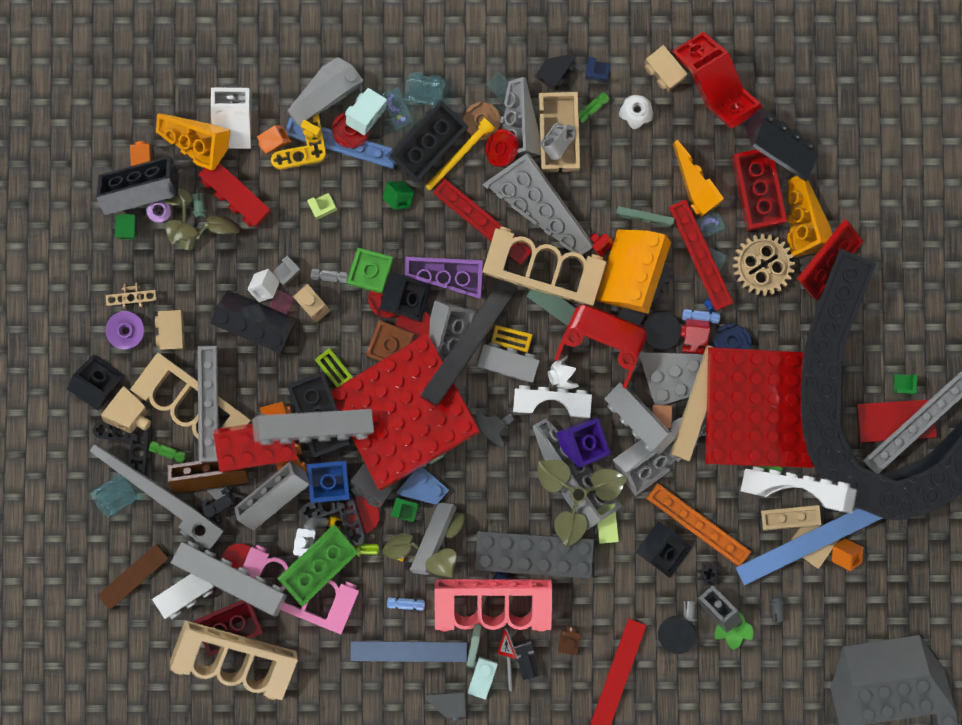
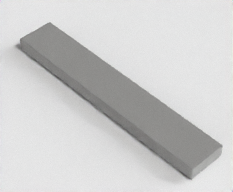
(207, 401)

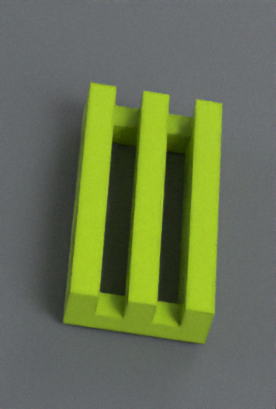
(323, 356)

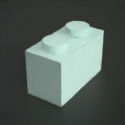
(366, 111)

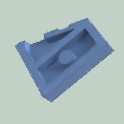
(423, 487)

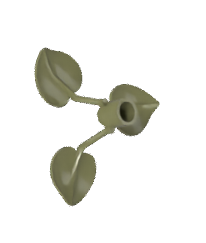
(187, 234)
(555, 473)
(438, 564)

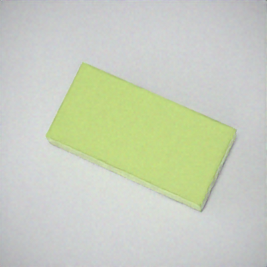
(607, 527)

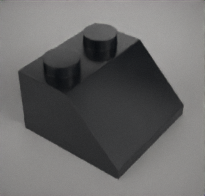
(405, 297)
(95, 382)
(663, 549)

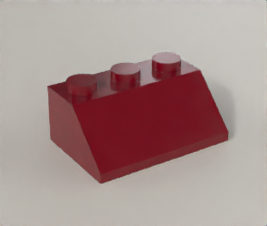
(236, 618)

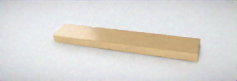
(693, 414)

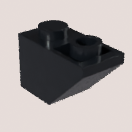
(554, 70)

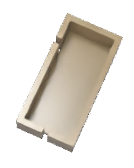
(563, 109)

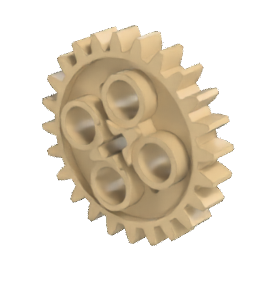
(754, 250)

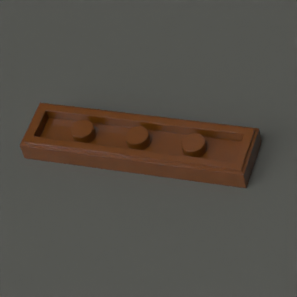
(133, 576)

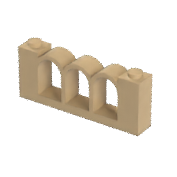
(498, 253)
(155, 374)
(272, 685)

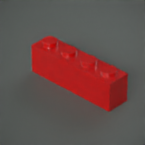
(236, 194)

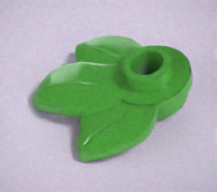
(736, 635)

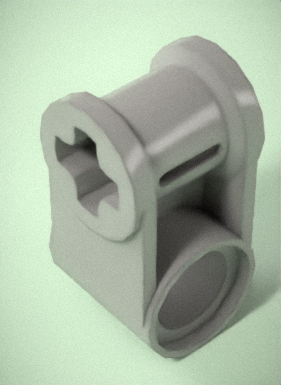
(557, 141)

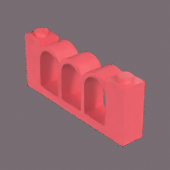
(539, 617)

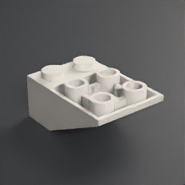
(233, 110)

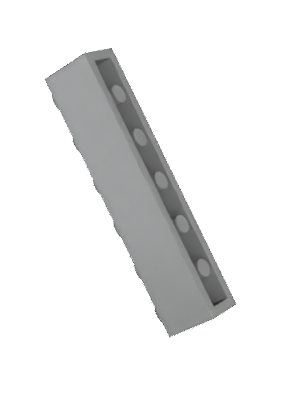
(312, 426)
(228, 578)

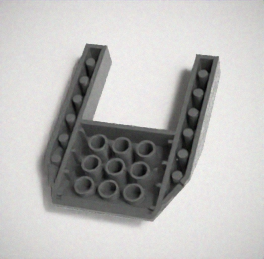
(890, 683)

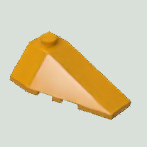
(197, 139)
(701, 192)
(807, 220)

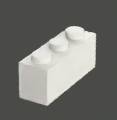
(181, 595)

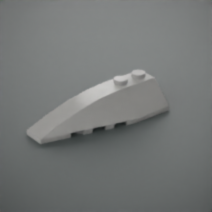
(644, 467)
(579, 477)

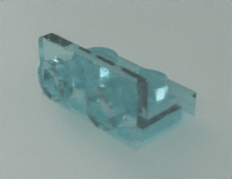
(424, 88)
(114, 495)

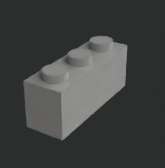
(508, 362)

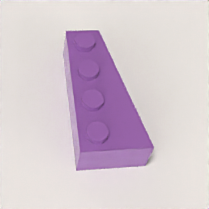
(453, 274)

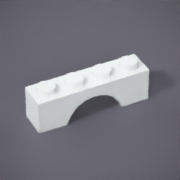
(576, 403)

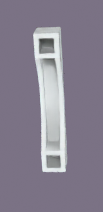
(834, 497)

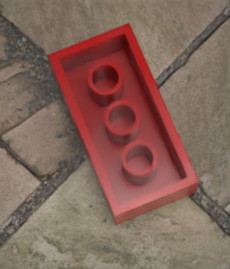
(758, 190)
(238, 449)

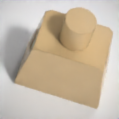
(311, 303)
(126, 412)

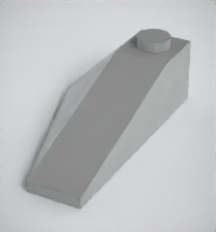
(328, 87)
(520, 118)
(448, 324)

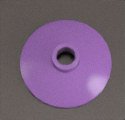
(115, 328)

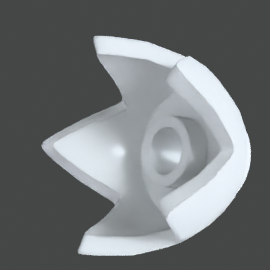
(633, 118)
(561, 373)

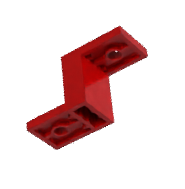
(717, 80)

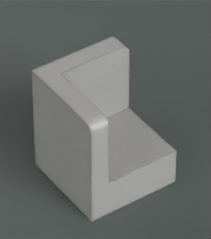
(286, 271)

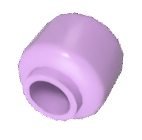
(154, 216)

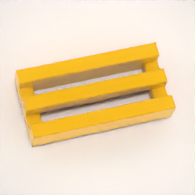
(516, 332)

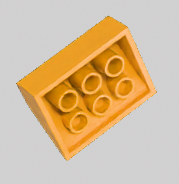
(633, 269)

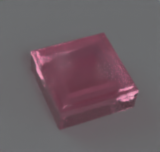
(281, 302)

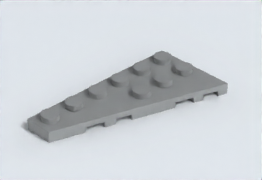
(535, 198)
(670, 375)

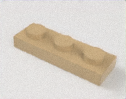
(791, 518)

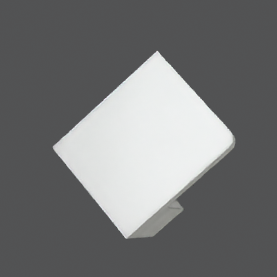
(263, 285)

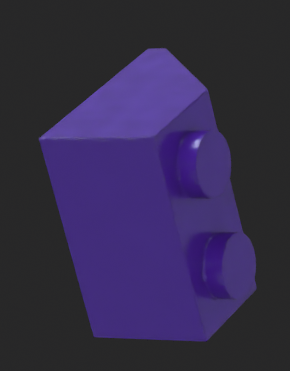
(584, 442)

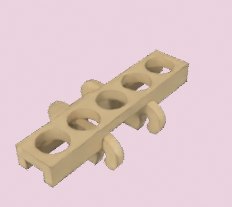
(125, 296)

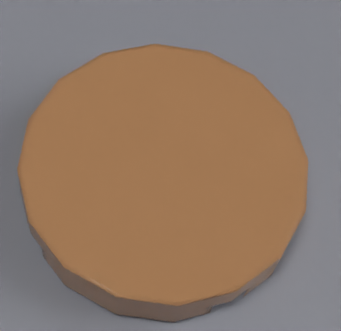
(476, 113)

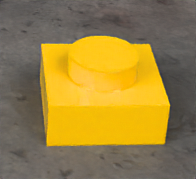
(310, 130)

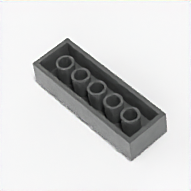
(533, 555)

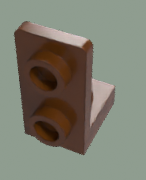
(569, 640)

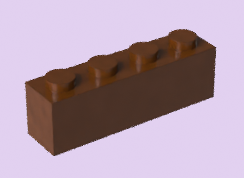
(202, 476)

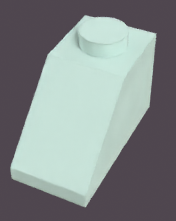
(482, 677)

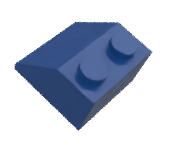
(328, 482)

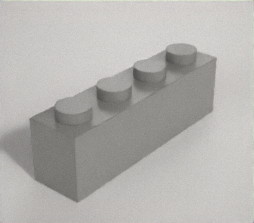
(639, 418)
(271, 495)

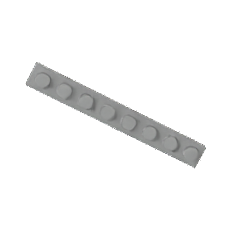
(915, 425)

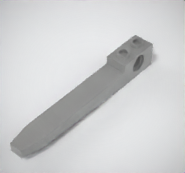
(190, 516)

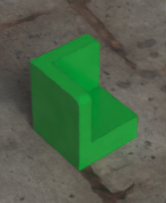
(398, 195)
(125, 227)
(905, 384)
(404, 510)

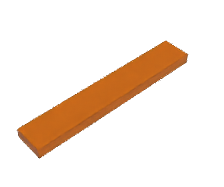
(698, 525)

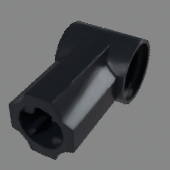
(526, 659)

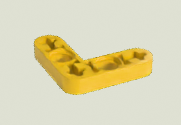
(306, 150)

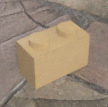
(665, 68)
(171, 330)

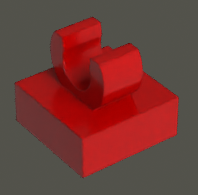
(602, 244)

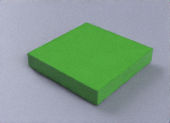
(370, 270)

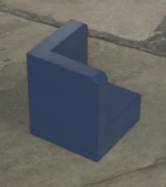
(597, 70)

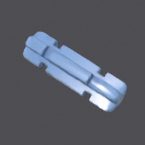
(701, 315)
(403, 603)

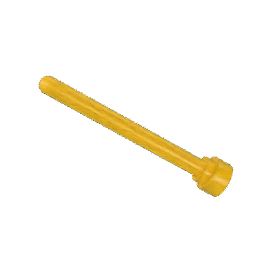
(484, 128)

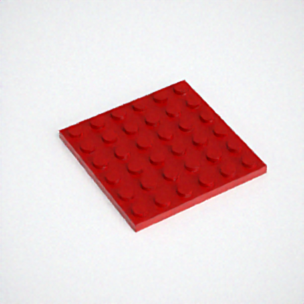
(755, 408)
(405, 425)

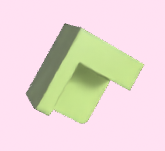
(322, 206)

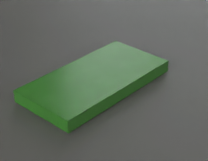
(318, 565)

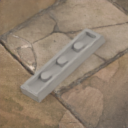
(433, 537)

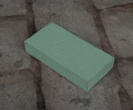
(474, 645)

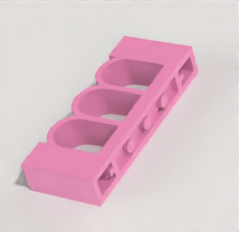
(341, 607)

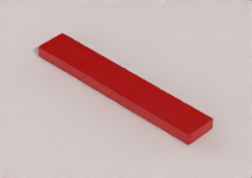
(477, 217)
(700, 255)
(618, 673)

